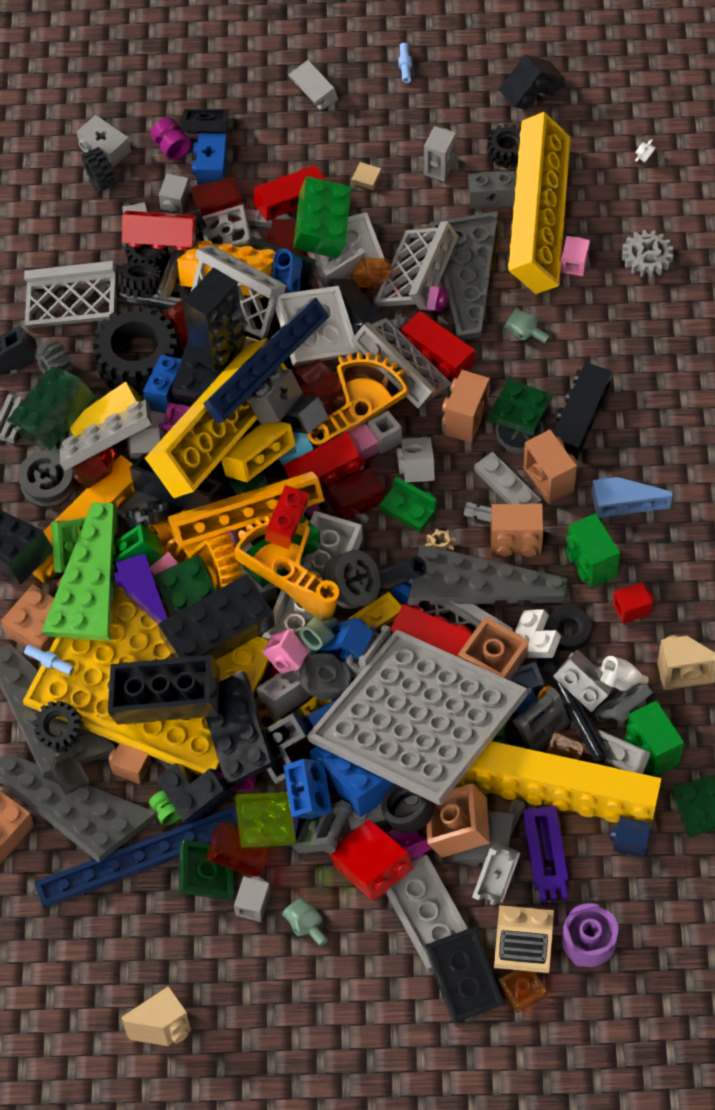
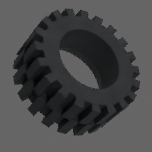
(125, 326)

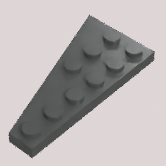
(469, 271)
(480, 581)
(15, 681)
(86, 816)

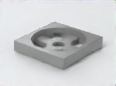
(237, 211)

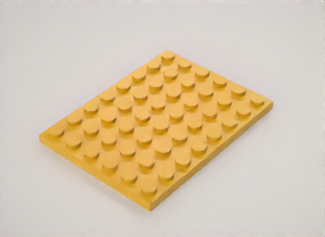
(136, 640)

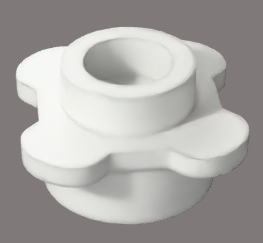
(645, 151)

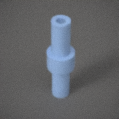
(405, 62)
(49, 659)

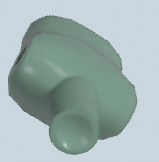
(524, 326)
(318, 632)
(305, 920)

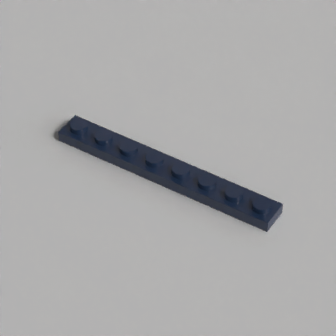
(266, 360)
(128, 860)

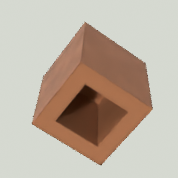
(129, 763)

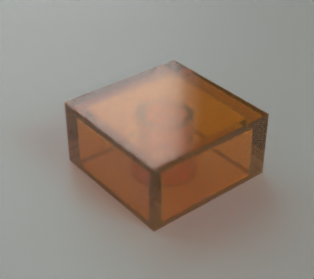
(371, 272)
(566, 746)
(522, 989)

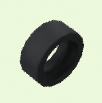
(411, 823)

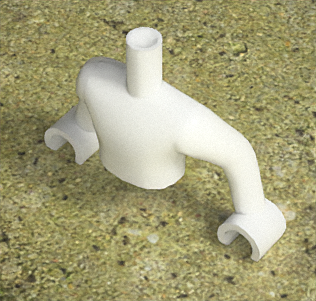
(620, 674)

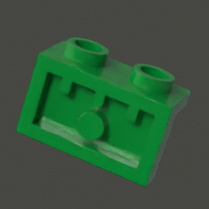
(409, 505)

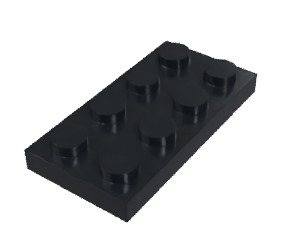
(239, 732)

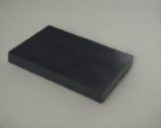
(464, 975)

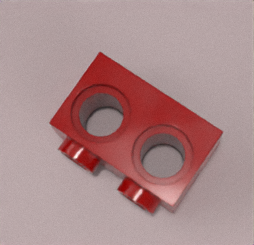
(286, 516)

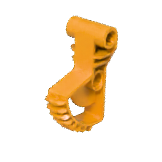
(359, 392)
(216, 553)
(305, 588)

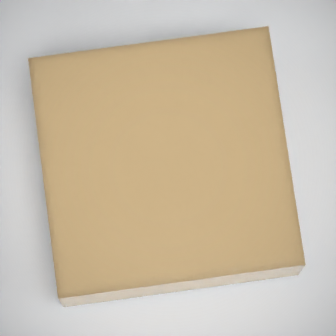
(366, 176)

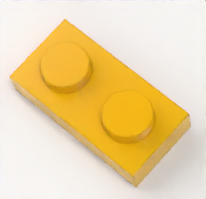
(379, 612)

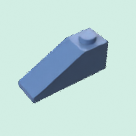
(623, 497)

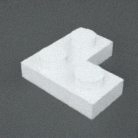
(531, 626)

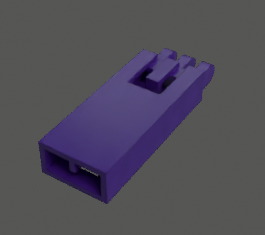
(544, 847)

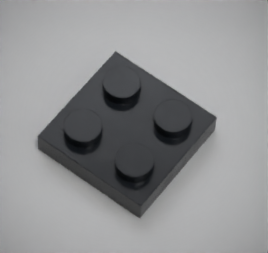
(204, 120)

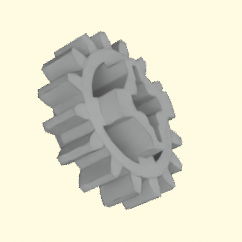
(647, 253)

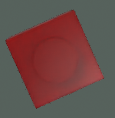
(633, 602)

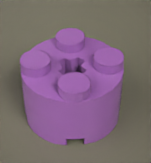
(603, 931)

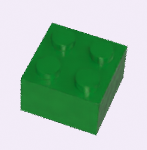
(592, 551)
(654, 732)

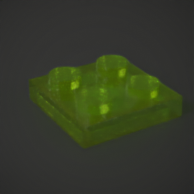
(264, 820)

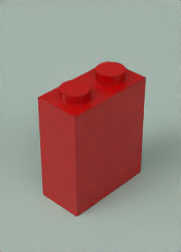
(371, 860)

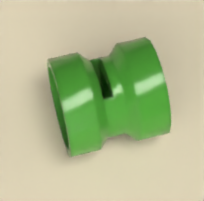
(166, 812)

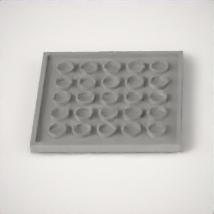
(418, 716)

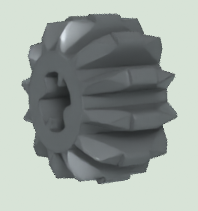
(54, 355)

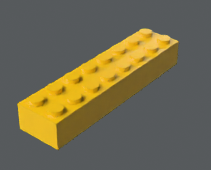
(539, 203)
(197, 441)
(563, 783)

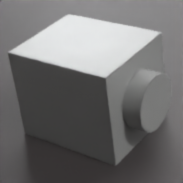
(174, 193)
(386, 431)
(252, 898)

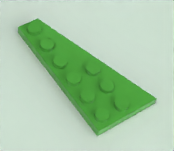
(87, 587)

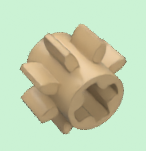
(441, 540)

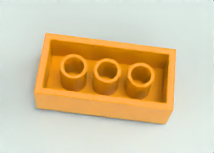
(259, 259)

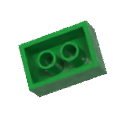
(322, 217)

